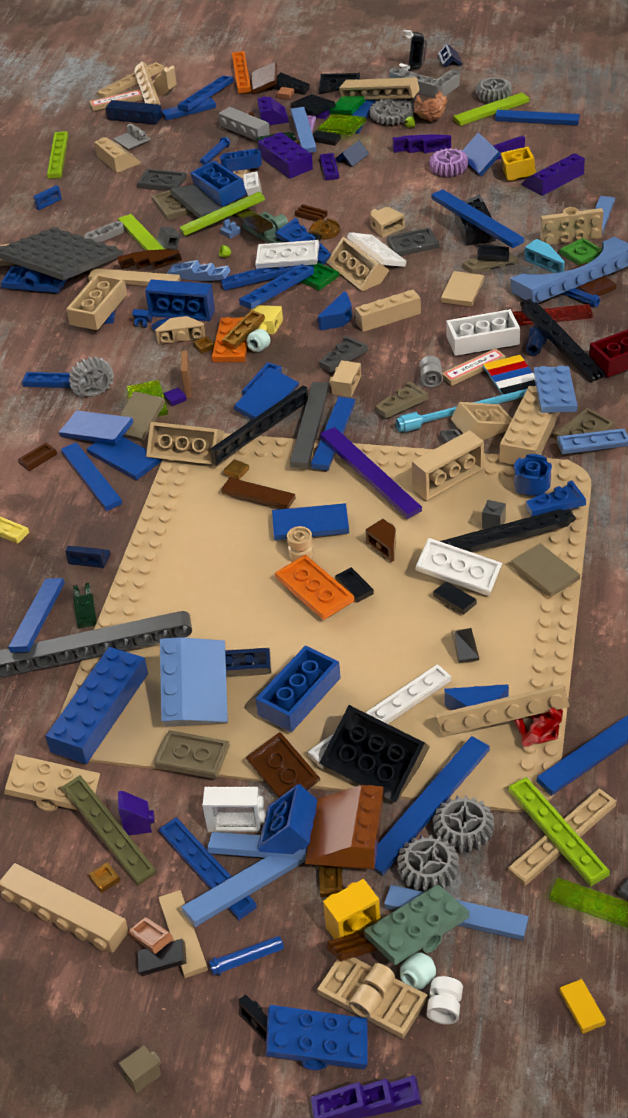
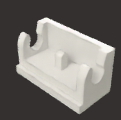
(252, 183)

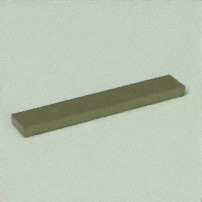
(109, 830)

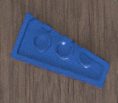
(295, 232)

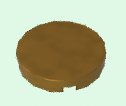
(327, 229)

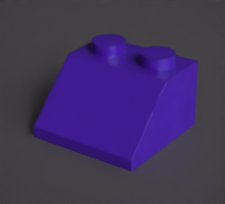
(271, 111)

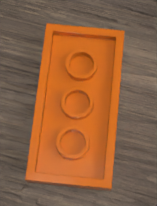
(223, 353)
(314, 587)

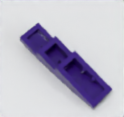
(426, 143)
(367, 1100)

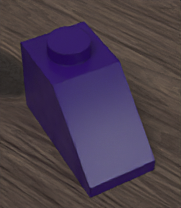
(135, 814)

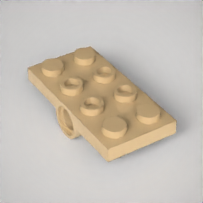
(571, 226)
(44, 780)
(373, 995)

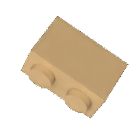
(345, 378)

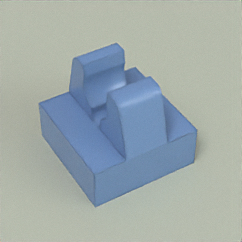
(230, 229)

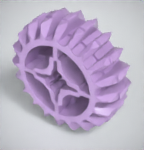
(448, 162)

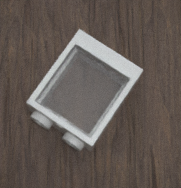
(233, 809)

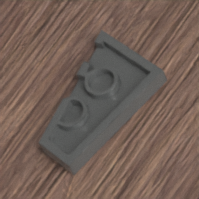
(344, 351)

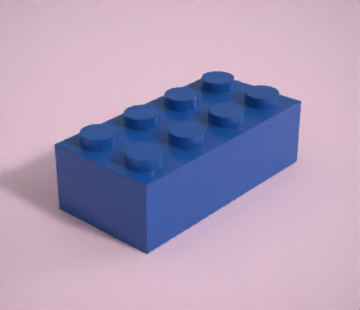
(219, 183)
(180, 299)
(298, 688)

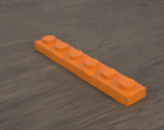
(241, 72)

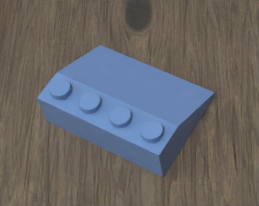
(193, 681)

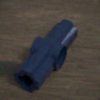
(535, 341)

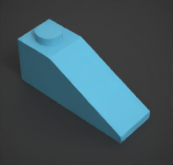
(544, 256)

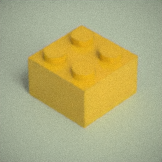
(518, 163)
(351, 910)

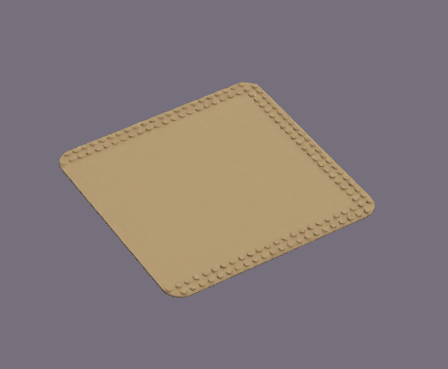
(220, 565)

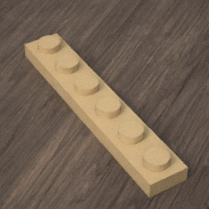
(146, 84)
(502, 710)

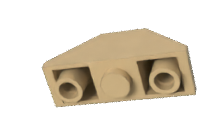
(166, 81)
(179, 330)

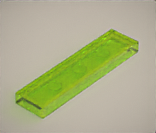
(590, 902)

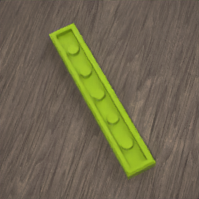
(490, 109)
(57, 155)
(222, 213)
(139, 233)
(559, 831)

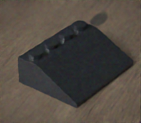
(374, 753)

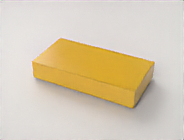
(582, 1006)

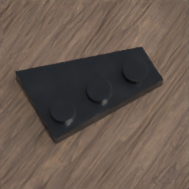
(287, 81)
(333, 81)

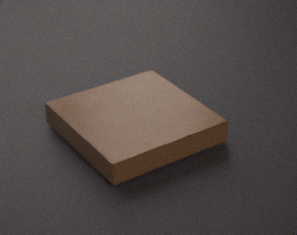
(186, 374)

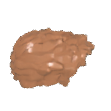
(432, 108)

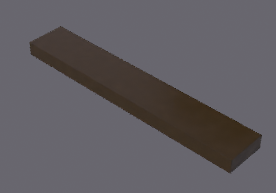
(254, 220)

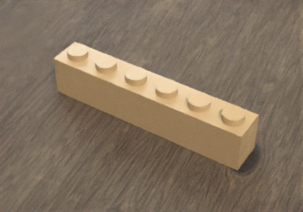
(381, 88)
(63, 908)

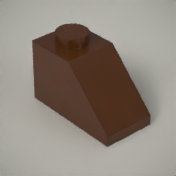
(382, 538)

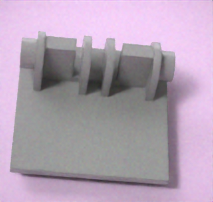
(132, 138)

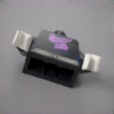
(417, 50)

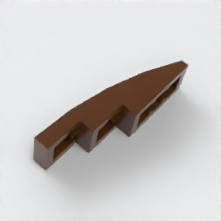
(156, 258)

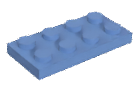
(555, 389)

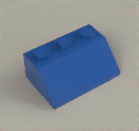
(288, 822)

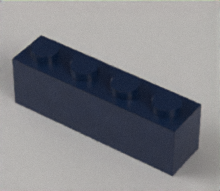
(133, 112)
(248, 662)

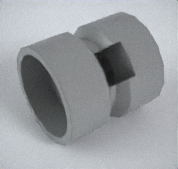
(431, 371)

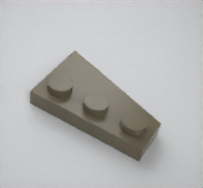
(478, 266)
(402, 400)

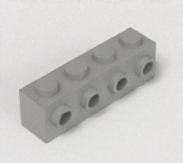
(243, 123)

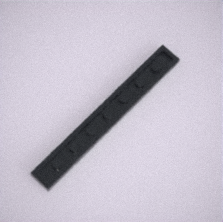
(258, 425)

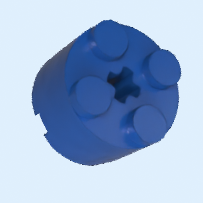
(532, 475)

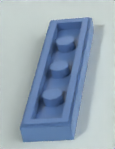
(606, 204)
(592, 441)

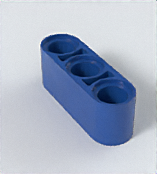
(241, 159)

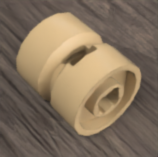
(299, 542)

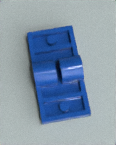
(28, 279)
(316, 1038)

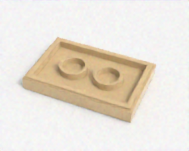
(462, 288)

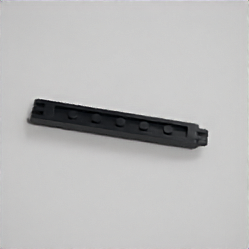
(562, 340)
(512, 531)

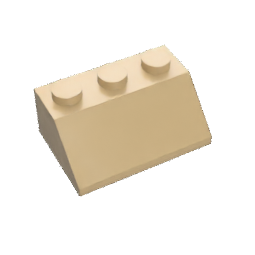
(115, 155)

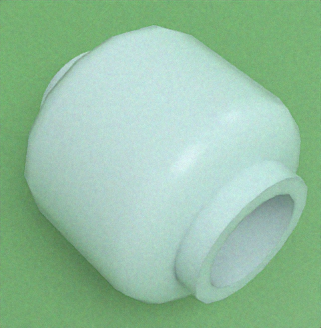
(258, 340)
(417, 970)

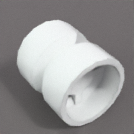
(444, 1000)

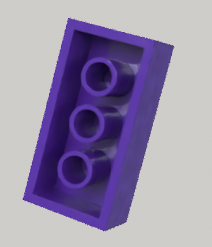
(285, 155)

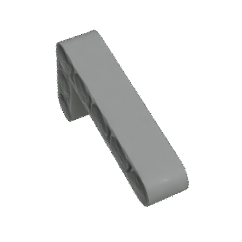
(430, 86)

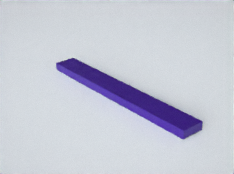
(371, 473)

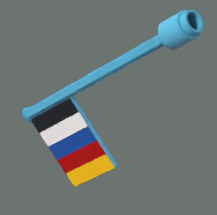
(510, 377)

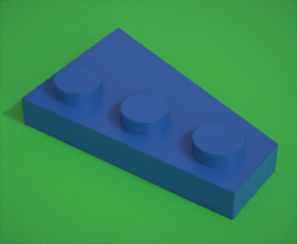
(562, 498)

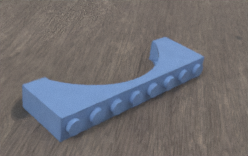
(544, 286)

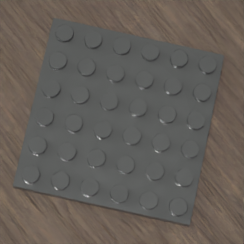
(58, 253)

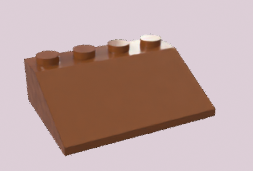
(347, 828)

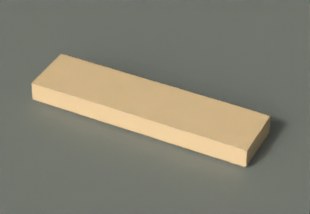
(183, 929)

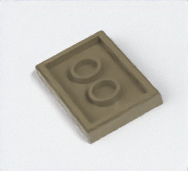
(169, 205)
(143, 410)
(585, 422)
(545, 570)
(192, 754)

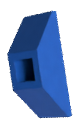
(336, 314)
(468, 696)

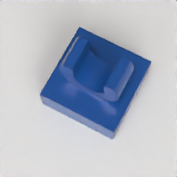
(142, 316)

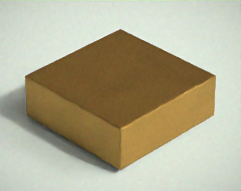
(204, 344)
(236, 469)
(104, 877)

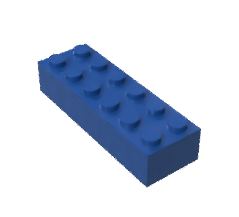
(97, 705)

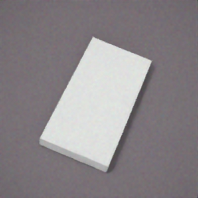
(377, 249)
(287, 254)
(458, 566)

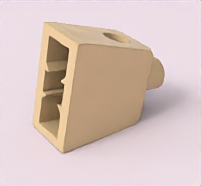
(386, 221)

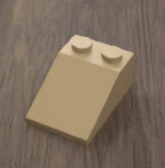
(481, 419)

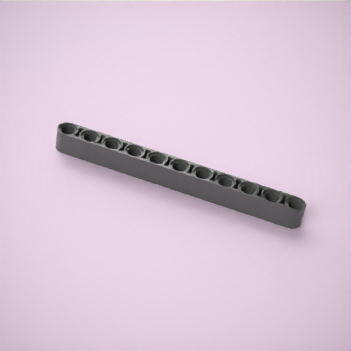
(95, 643)

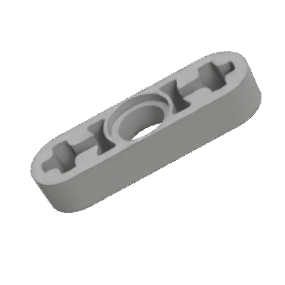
(106, 232)

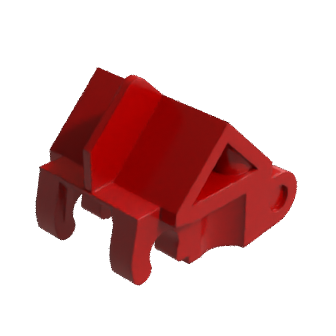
(542, 730)

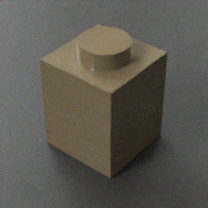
(141, 1068)

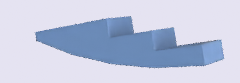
(194, 271)

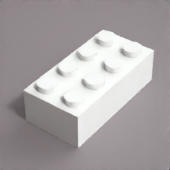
(483, 332)

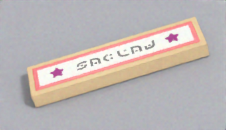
(131, 96)
(471, 367)

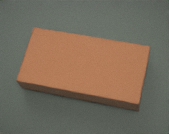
(150, 935)

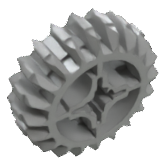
(493, 89)
(82, 377)
(477, 825)
(423, 856)

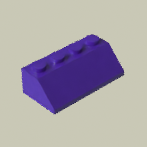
(556, 175)

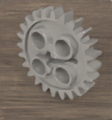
(391, 111)

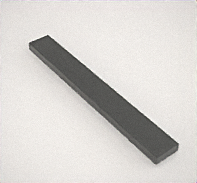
(309, 425)

